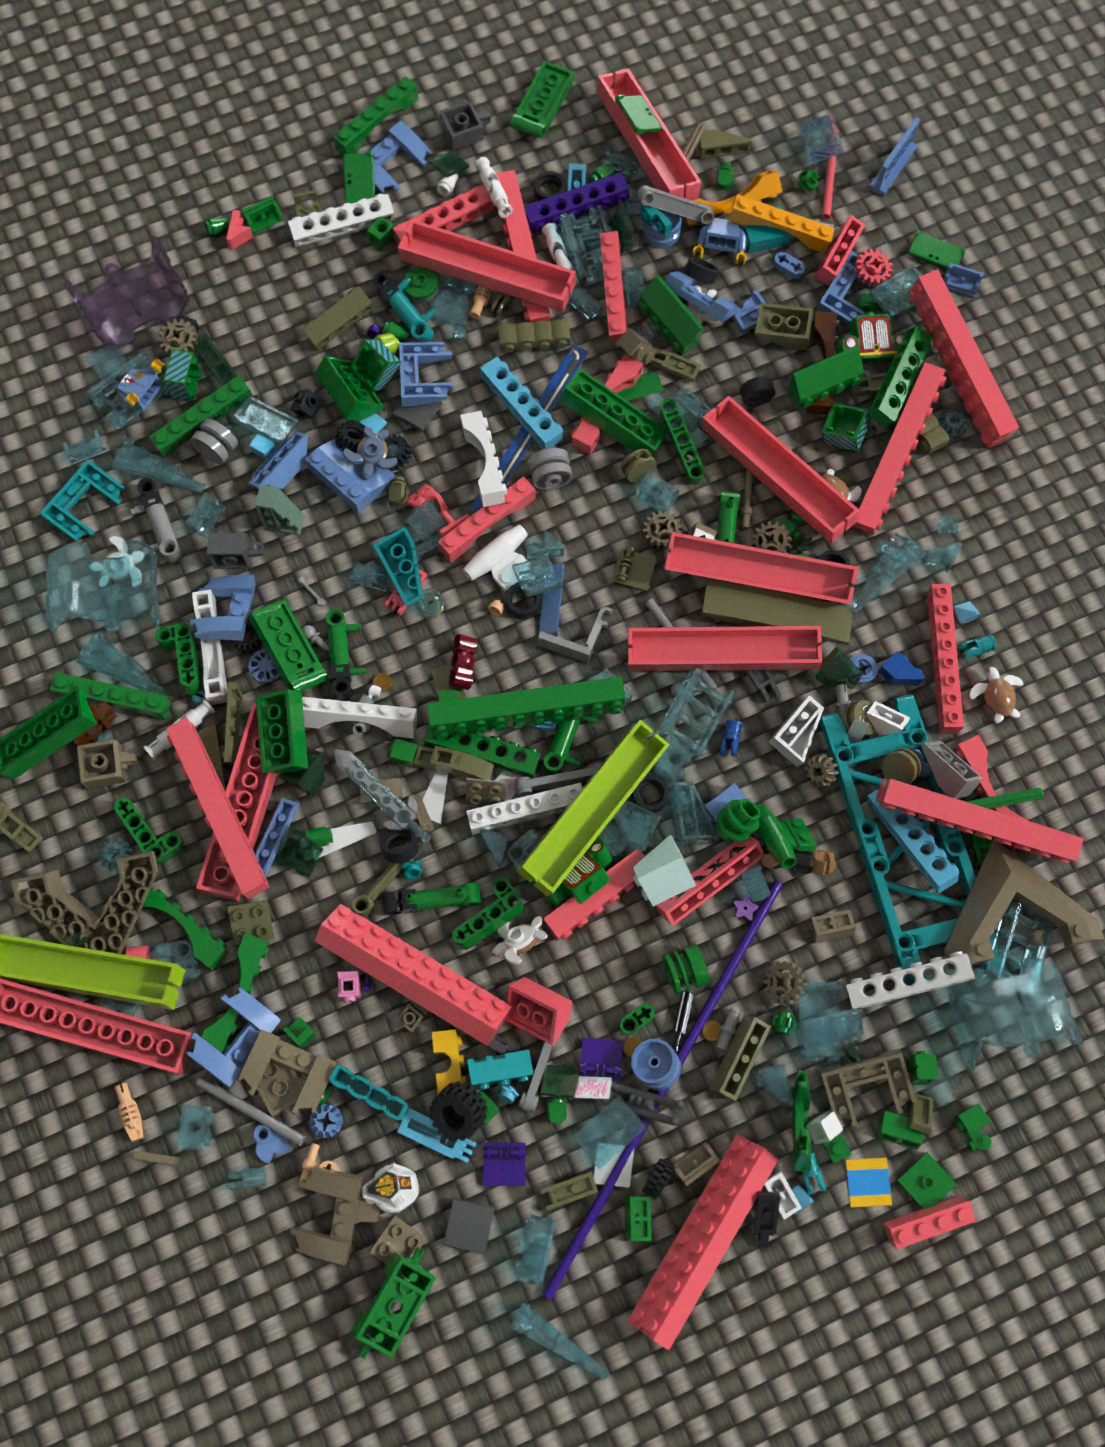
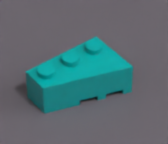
(500, 1069)

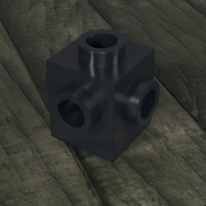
(305, 404)

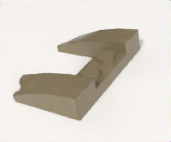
(270, 1047)
(887, 1065)
(337, 1245)

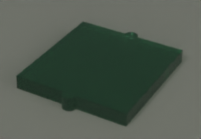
(449, 164)
(561, 1081)

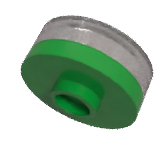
(423, 285)

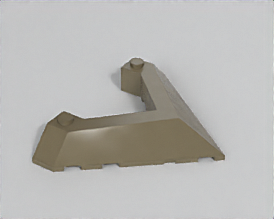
(1008, 878)
(67, 916)

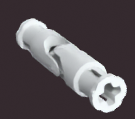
(493, 187)
(556, 245)
(195, 716)

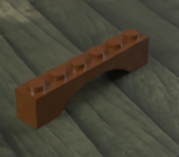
(824, 332)

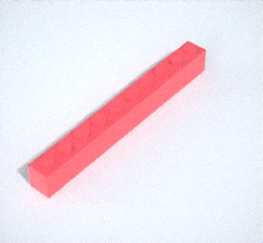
(520, 239)
(899, 447)
(218, 809)

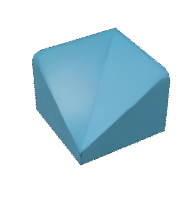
(262, 446)

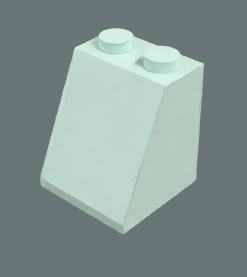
(663, 873)

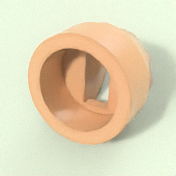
(496, 607)

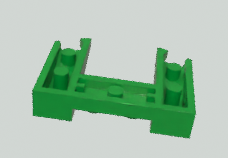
(801, 1136)

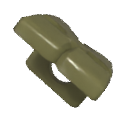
(301, 212)

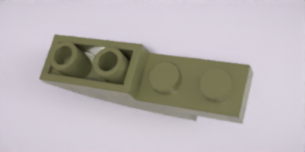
(454, 762)
(18, 830)

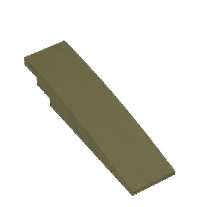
(767, 607)

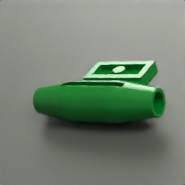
(784, 836)

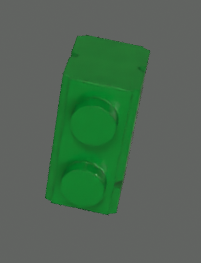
(922, 1068)

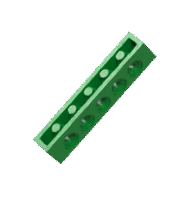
(900, 376)
(507, 763)

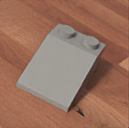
(950, 771)

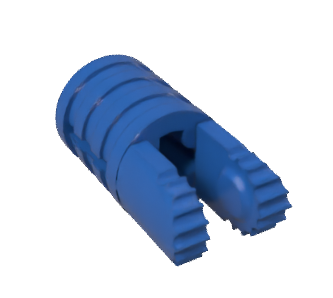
(731, 735)

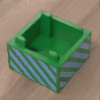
(375, 365)
(182, 375)
(846, 427)

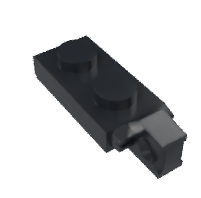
(766, 1216)

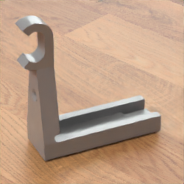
(573, 649)

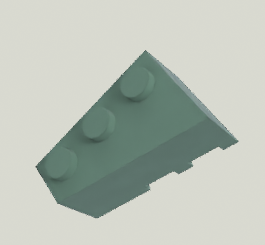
(278, 511)

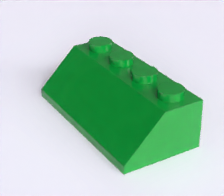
(670, 316)
(826, 378)
(347, 390)
(282, 731)

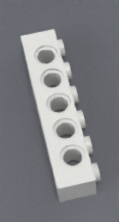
(336, 227)
(522, 809)
(962, 973)

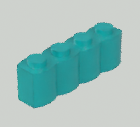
(365, 1091)

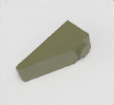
(720, 144)

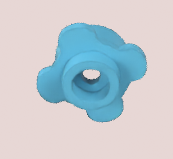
(507, 1094)

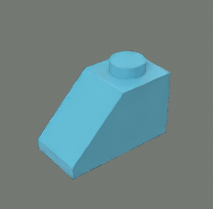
(576, 175)

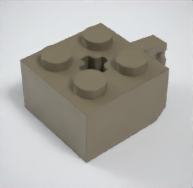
(112, 771)

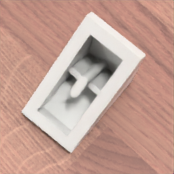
(886, 720)
(788, 1201)

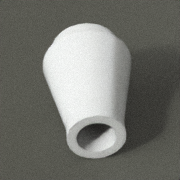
(446, 185)

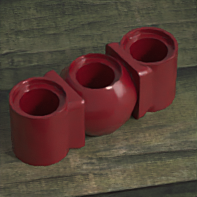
(463, 661)

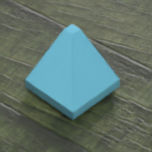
(965, 612)
(802, 1197)

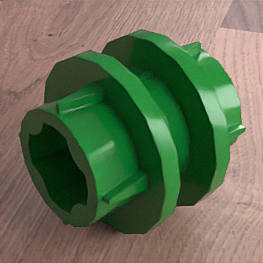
(738, 820)

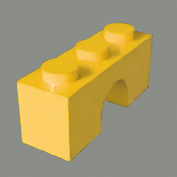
(448, 1043)

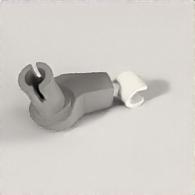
(360, 727)

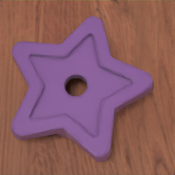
(740, 908)

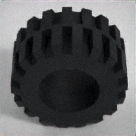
(450, 1122)

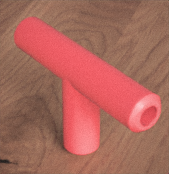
(452, 523)

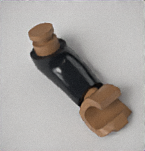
(821, 863)

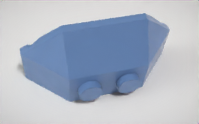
(282, 463)

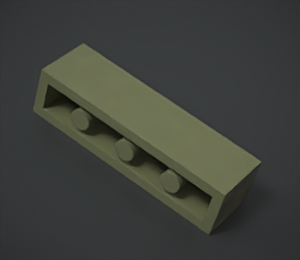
(338, 317)
(740, 1057)

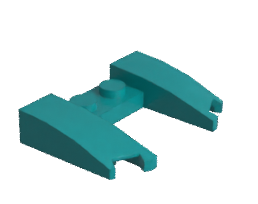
(58, 509)

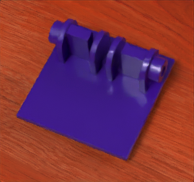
(601, 1058)
(504, 1164)

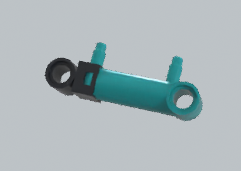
(396, 298)

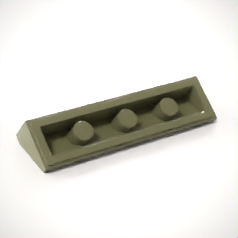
(211, 742)

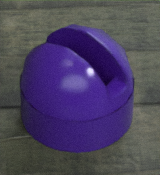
(374, 330)

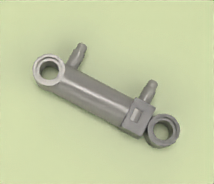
(159, 520)

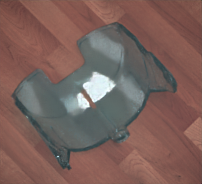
(84, 588)
(991, 1013)

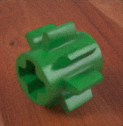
(808, 180)
(783, 1022)

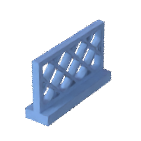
(896, 161)

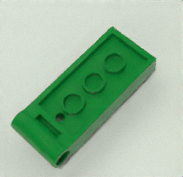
(542, 100)
(288, 647)

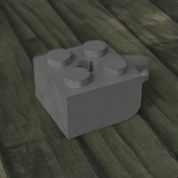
(463, 124)
(232, 550)

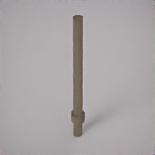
(746, 510)

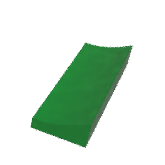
(612, 413)
(45, 733)

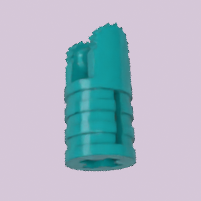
(978, 646)
(813, 1172)

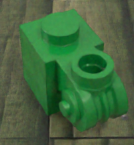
(969, 1123)

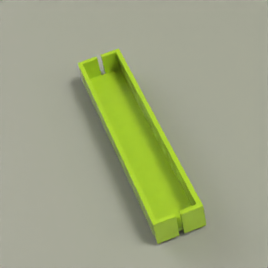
(592, 808)
(90, 972)

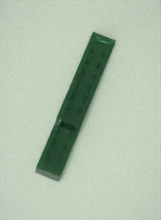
(214, 360)

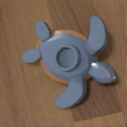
(371, 453)

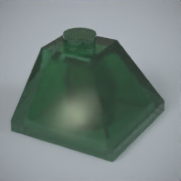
(838, 670)
(307, 780)

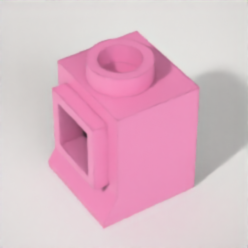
(349, 996)

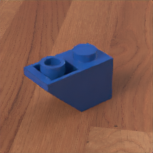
(900, 671)

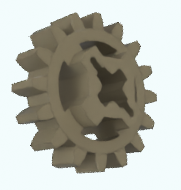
(183, 331)
(660, 522)
(775, 535)
(787, 982)

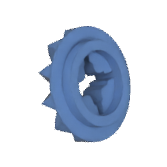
(868, 662)
(334, 1115)

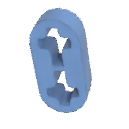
(789, 265)

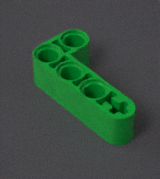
(181, 643)
(143, 830)
(486, 916)

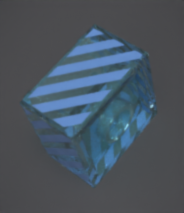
(821, 139)

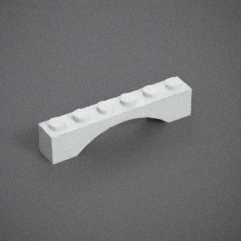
(489, 484)
(213, 663)
(393, 719)

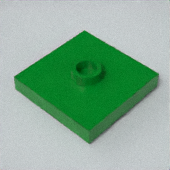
(926, 1182)

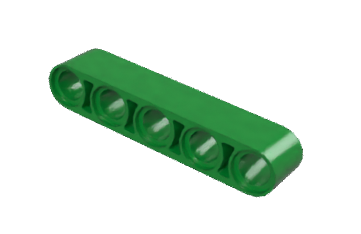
(681, 433)

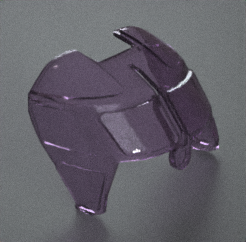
(152, 289)

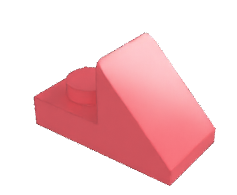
(237, 231)

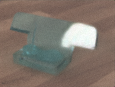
(692, 412)

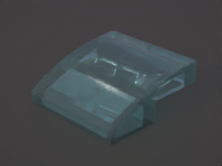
(536, 576)

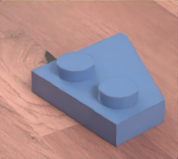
(747, 317)

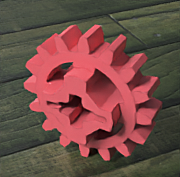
(873, 267)

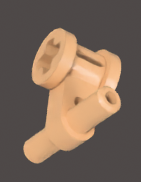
(310, 1161)

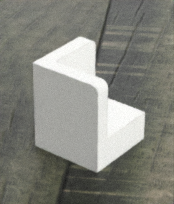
(824, 1127)

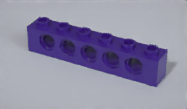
(577, 201)

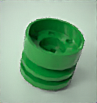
(685, 969)

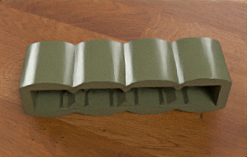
(536, 335)
(933, 436)

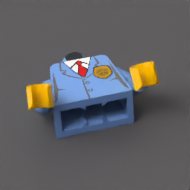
(722, 236)
(140, 386)

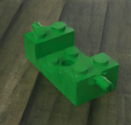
(404, 1283)

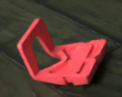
(424, 493)

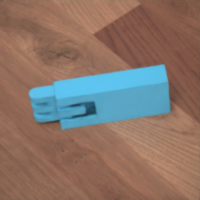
(420, 1129)

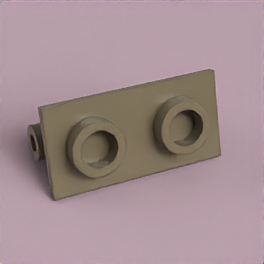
(423, 818)

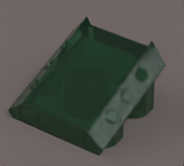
(621, 223)
(298, 852)

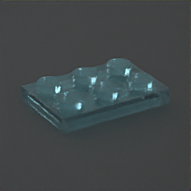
(893, 293)
(454, 301)
(265, 420)
(609, 1132)

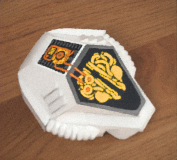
(392, 1188)

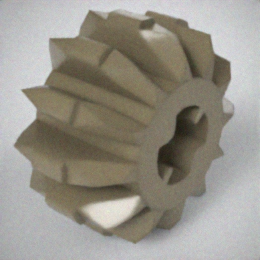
(821, 763)

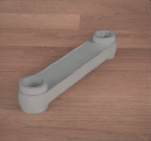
(675, 204)
(525, 785)
(530, 1100)

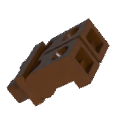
(104, 716)

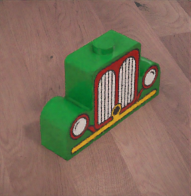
(872, 337)
(586, 876)

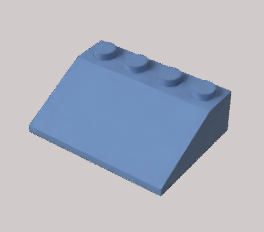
(345, 478)

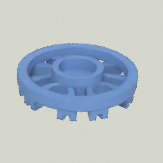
(265, 665)

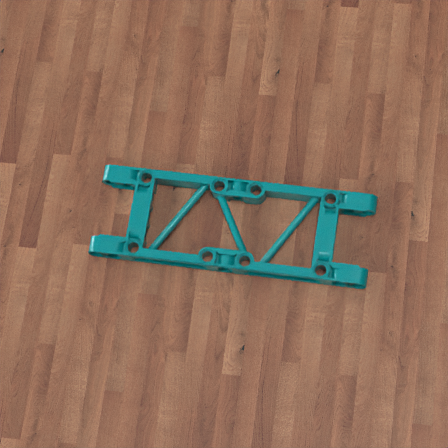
(871, 844)

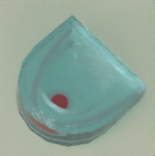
(948, 525)

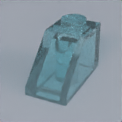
(633, 285)
(775, 1084)

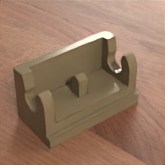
(832, 926)
(696, 1164)

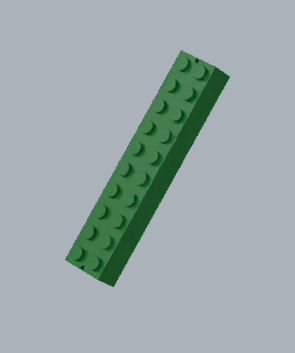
(526, 707)

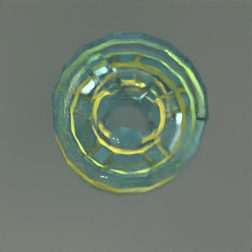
(435, 608)

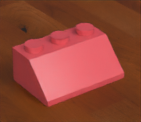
(538, 1010)

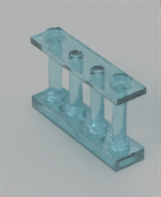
(676, 712)
(1006, 934)

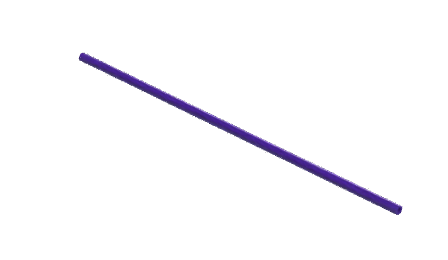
(683, 1052)

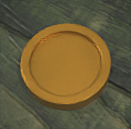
(382, 680)
(711, 1031)
(630, 1045)

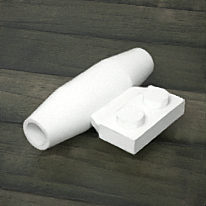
(498, 558)

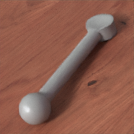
(321, 602)

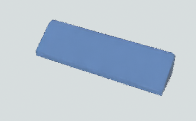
(551, 606)
(275, 833)

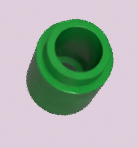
(321, 836)

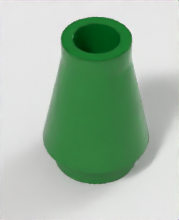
(216, 225)
(399, 332)

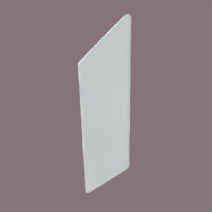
(857, 731)

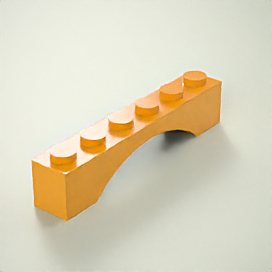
(762, 186)
(752, 212)

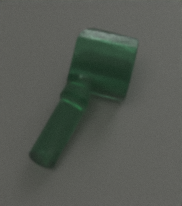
(76, 940)

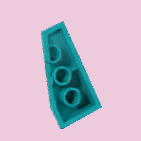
(401, 563)

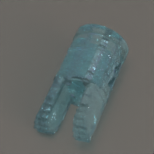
(251, 1178)

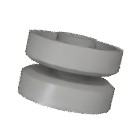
(214, 441)
(550, 468)

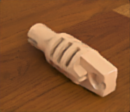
(480, 300)
(129, 1113)

